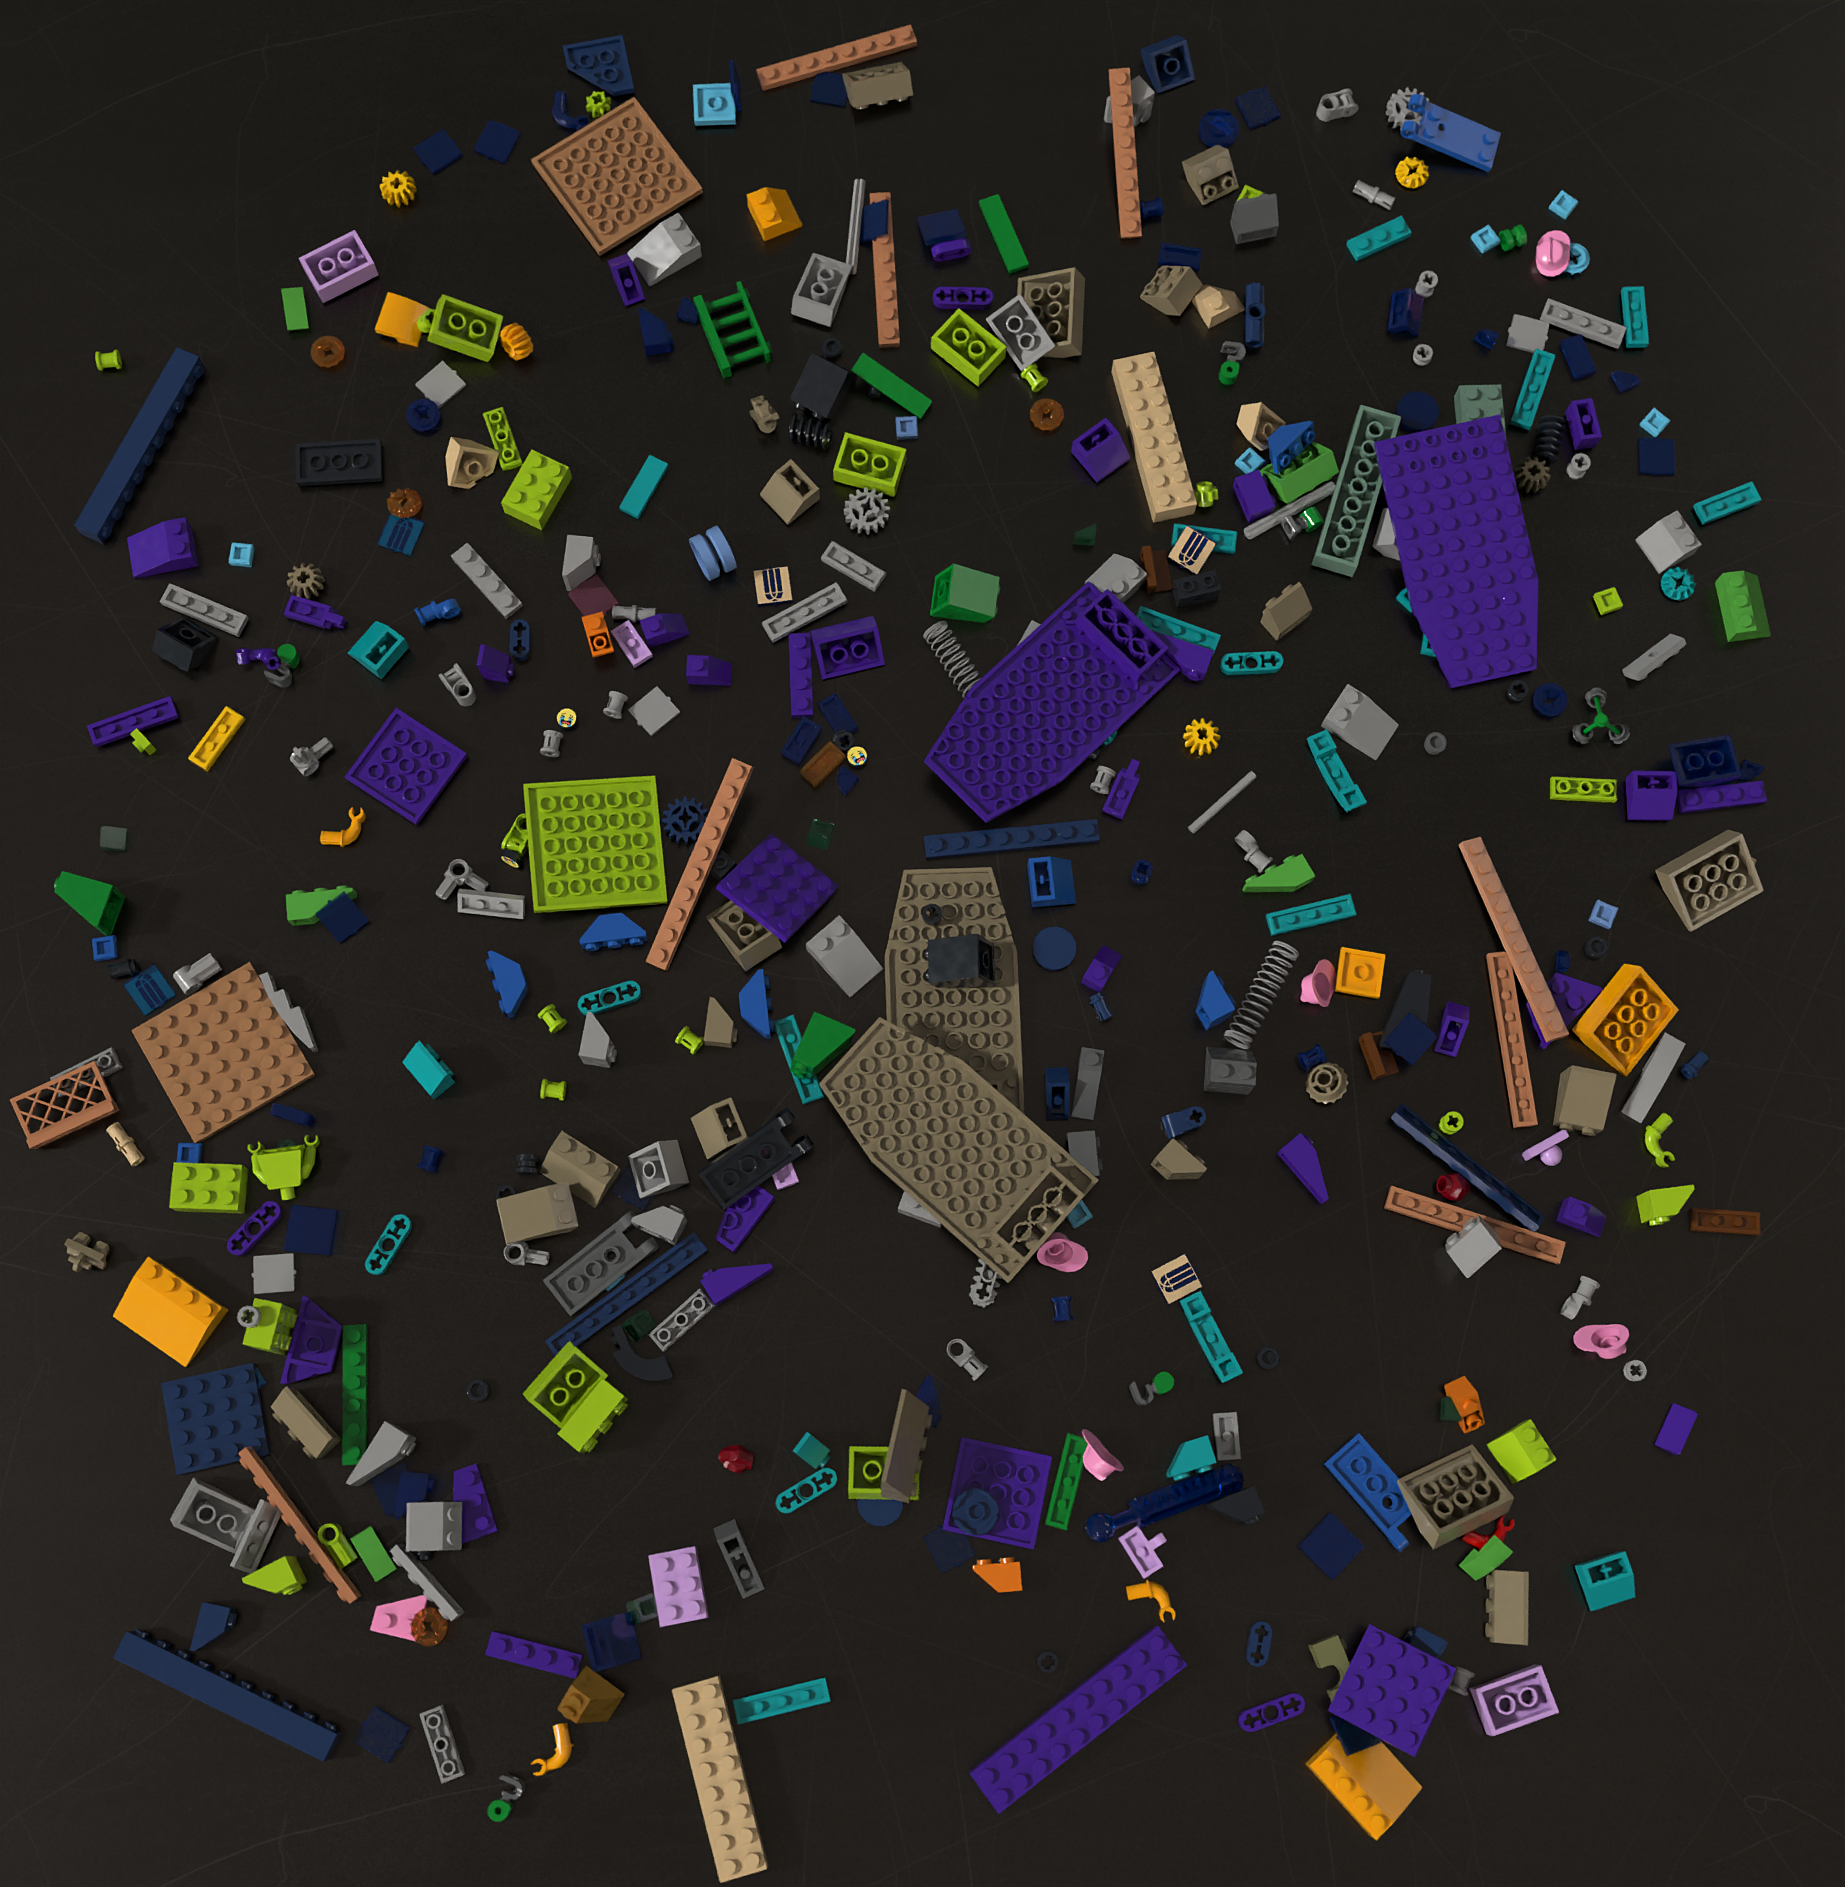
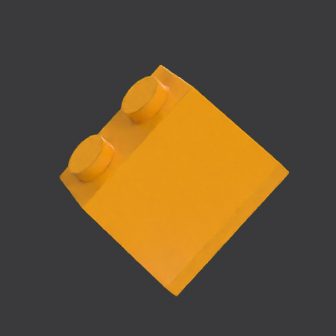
(773, 212)

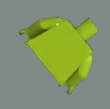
(284, 1166)

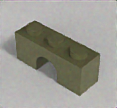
(1331, 1652)

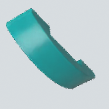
(1334, 772)
(1210, 1337)

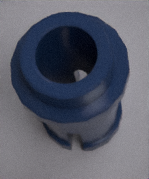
(1101, 1006)
(1694, 1065)

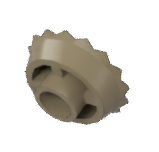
(1326, 1083)

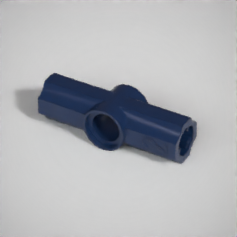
(1254, 325)

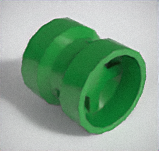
(1513, 237)

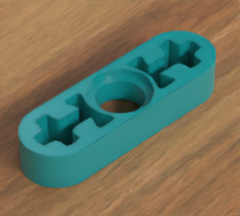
(1235, 658)
(613, 989)
(379, 1245)
(788, 1494)

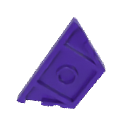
(1570, 998)
(312, 1344)

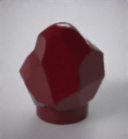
(1453, 1186)
(736, 1458)

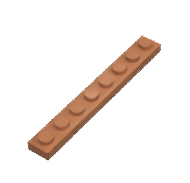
(836, 57)
(1125, 153)
(885, 282)
(1511, 1040)
(1455, 1217)
(293, 1517)

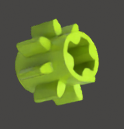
(598, 104)
(1205, 494)

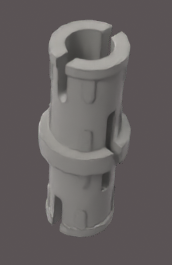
(1374, 194)
(632, 613)

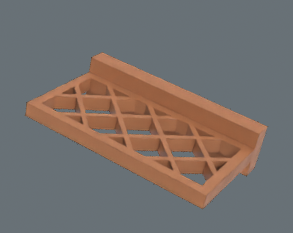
(71, 1123)

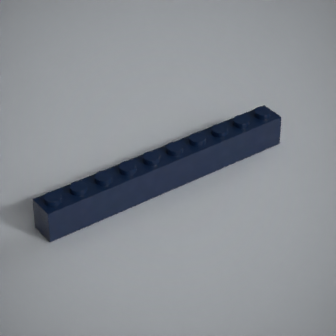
(139, 445)
(228, 1695)

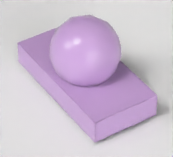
(1548, 1150)

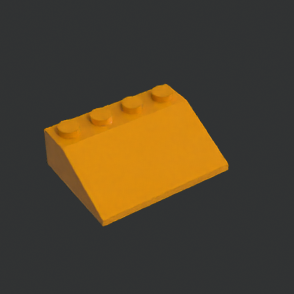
(1625, 1018)
(169, 1311)
(1367, 1783)

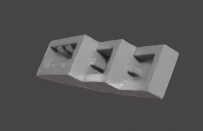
(293, 1017)
(1653, 1077)

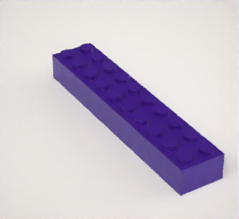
(1077, 1719)

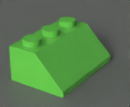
(1302, 474)
(1742, 606)

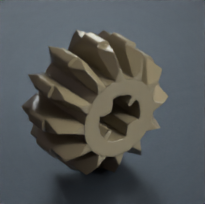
(1528, 467)
(313, 581)

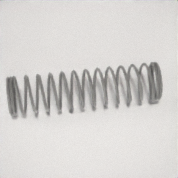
(943, 624)
(1239, 1036)

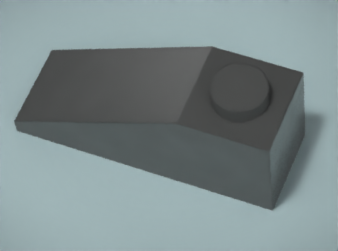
(1087, 1083)
(738, 1558)

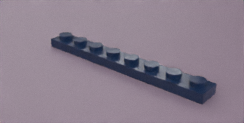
(1011, 839)
(1468, 1167)
(628, 1294)

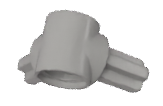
(307, 759)
(452, 880)
(527, 1255)

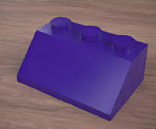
(847, 647)

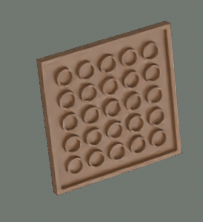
(617, 176)
(223, 1053)

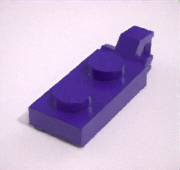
(313, 613)
(1122, 790)

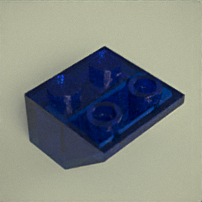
(611, 1642)

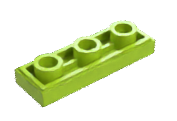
(499, 427)
(1571, 789)

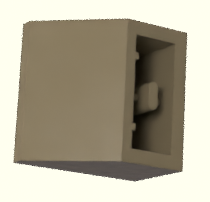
(1211, 174)
(1171, 289)
(790, 492)
(1286, 611)
(718, 1128)
(1178, 1163)

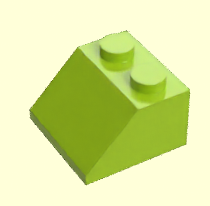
(1661, 1204)
(1521, 1451)
(278, 1577)

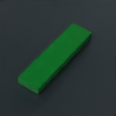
(1003, 234)
(891, 385)
(1066, 1482)

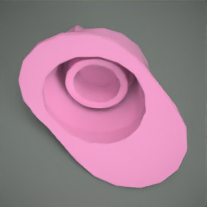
(1553, 253)
(1320, 984)
(1062, 1253)
(1604, 1339)
(1097, 1457)

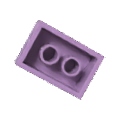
(338, 266)
(678, 1586)
(1514, 1700)

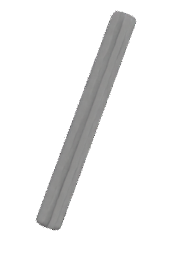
(855, 224)
(1290, 509)

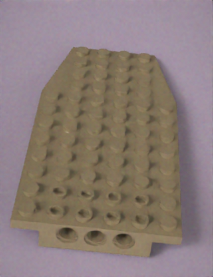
(965, 1022)
(956, 1145)

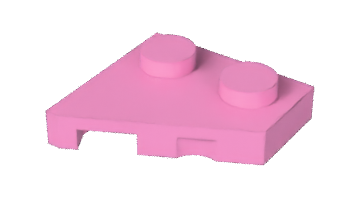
(396, 1617)

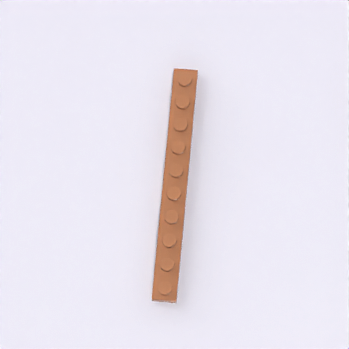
(699, 864)
(1513, 940)

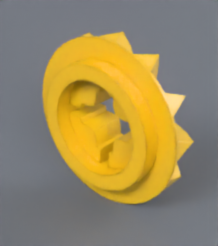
(1413, 180)

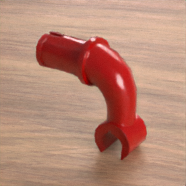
(1479, 1540)

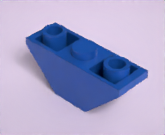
(1288, 443)
(612, 931)
(509, 982)
(755, 1004)

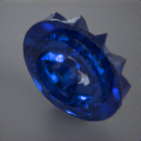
(423, 406)
(1552, 691)

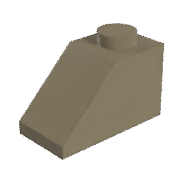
(719, 1026)

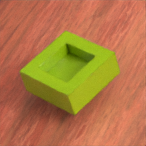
(1607, 601)
(142, 743)

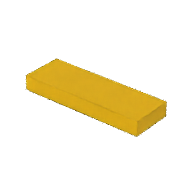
(216, 738)

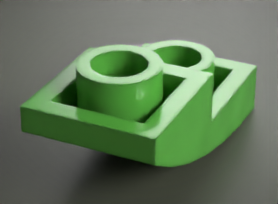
(295, 308)
(373, 1553)
(1487, 1559)

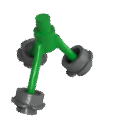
(1583, 733)

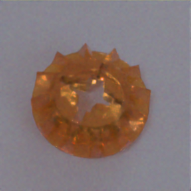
(326, 343)
(1046, 406)
(409, 509)
(438, 1625)

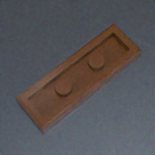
(1725, 1221)

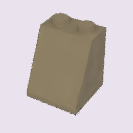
(1583, 1099)

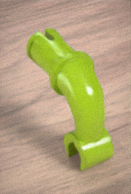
(1652, 1136)

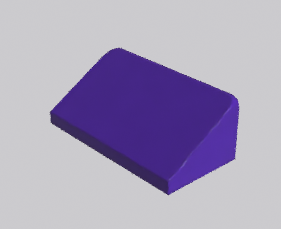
(1676, 1429)

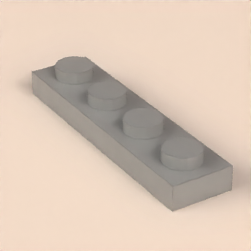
(1583, 323)
(486, 580)
(204, 610)
(804, 612)
(432, 1588)

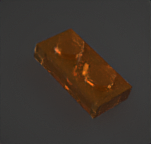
(822, 764)

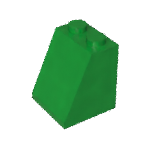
(965, 594)
(91, 899)
(820, 1045)

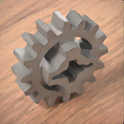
(1402, 112)
(859, 505)

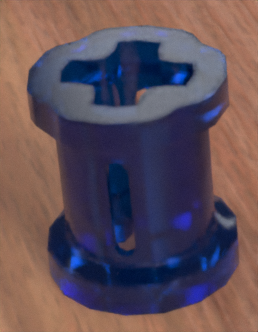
(1151, 208)
(1139, 877)
(1312, 1057)
(429, 1158)
(1062, 1308)

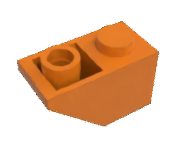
(597, 634)
(1467, 1403)
(1000, 1576)

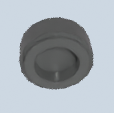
(1435, 743)

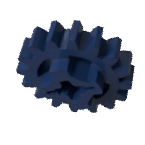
(677, 820)

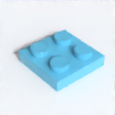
(713, 104)

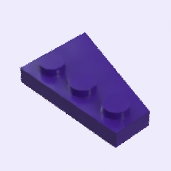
(742, 1217)
(476, 1508)

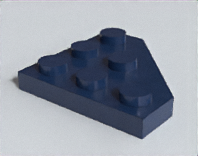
(602, 63)

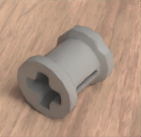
(1426, 284)
(1580, 460)
(615, 704)
(551, 743)
(1103, 779)
(1461, 1681)

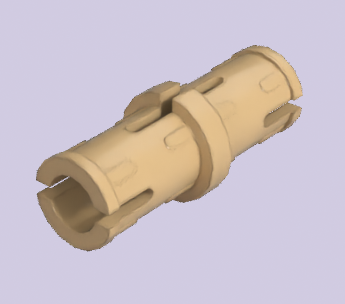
(125, 1144)

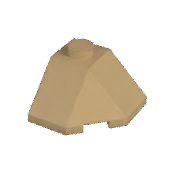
(1216, 304)
(1258, 423)
(468, 462)

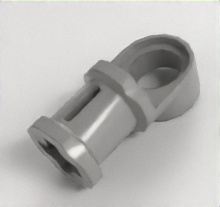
(1254, 855)
(1582, 1296)
(967, 1357)

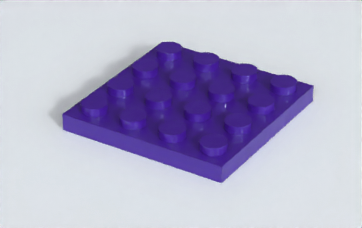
(406, 766)
(777, 887)
(1015, 1481)
(1392, 1690)

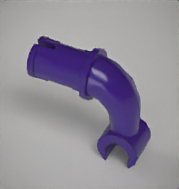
(268, 656)

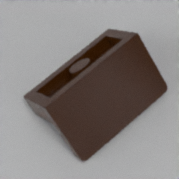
(1157, 570)
(1379, 1062)

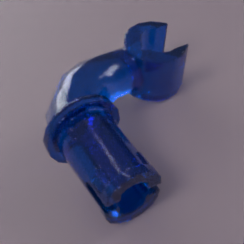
(560, 113)

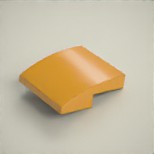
(400, 319)

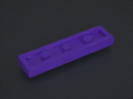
(800, 675)
(125, 723)
(1721, 797)
(534, 1654)

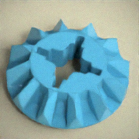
(1581, 262)

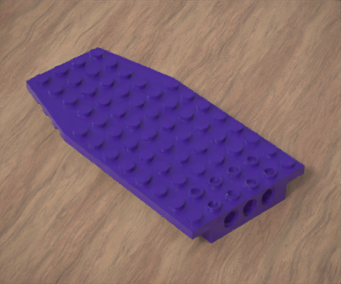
(1464, 547)
(1050, 703)

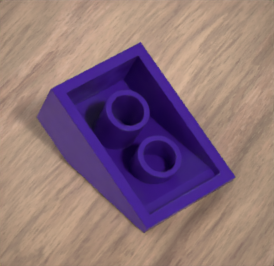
(162, 548)

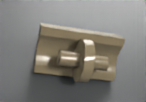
(764, 414)
(84, 1256)

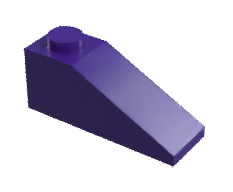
(1190, 658)
(1303, 1161)
(729, 1281)

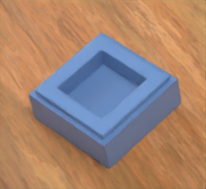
(906, 428)
(1603, 914)

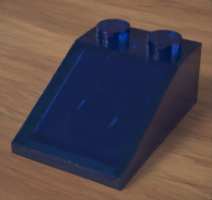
(1705, 762)

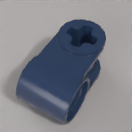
(1180, 1123)

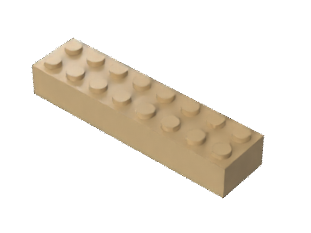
(1153, 437)
(720, 1779)

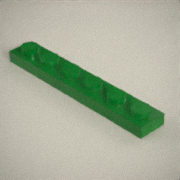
(354, 1393)

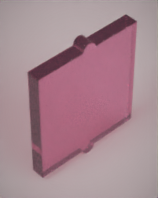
(593, 597)

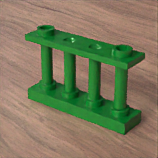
(719, 344)

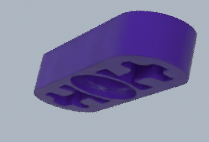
(969, 291)
(262, 1211)
(1257, 1723)

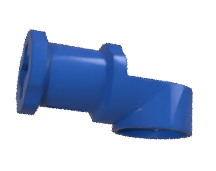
(446, 609)

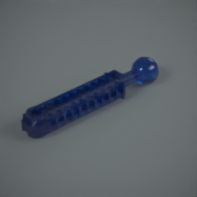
(1168, 1501)

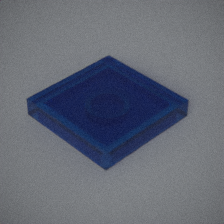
(941, 227)
(310, 1230)
(1331, 1546)

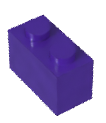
(1583, 424)
(1254, 495)

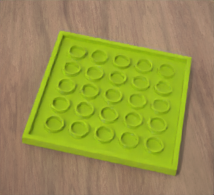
(594, 844)

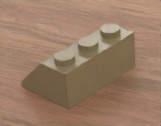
(878, 85)
(581, 1167)
(304, 1423)
(1507, 1607)

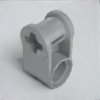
(1339, 105)
(456, 683)

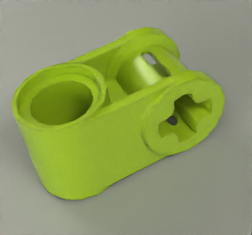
(517, 838)

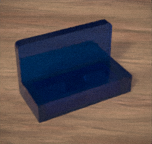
(1405, 311)

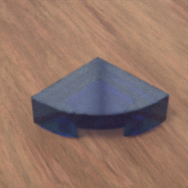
(687, 311)
(1486, 337)
(1625, 381)
(1749, 770)
(846, 780)
(1562, 961)

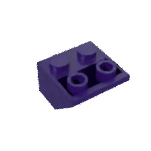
(1100, 450)
(1651, 795)

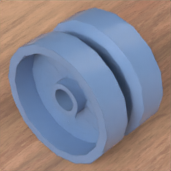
(712, 552)

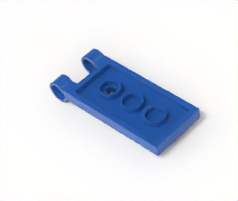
(1460, 137)
(1369, 1483)

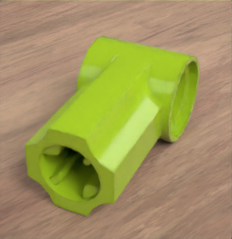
(338, 1547)

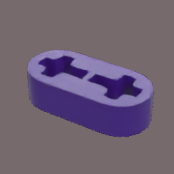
(951, 249)

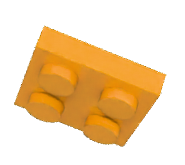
(1360, 972)

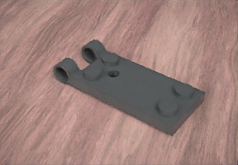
(590, 1269)

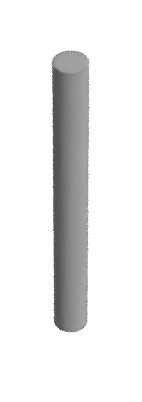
(1225, 799)

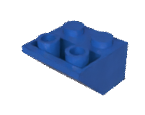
(1050, 881)
(1214, 1003)

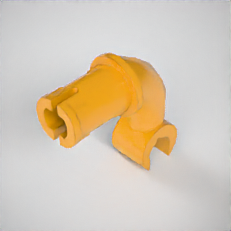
(344, 837)
(1154, 1590)
(563, 1750)

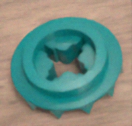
(1682, 592)

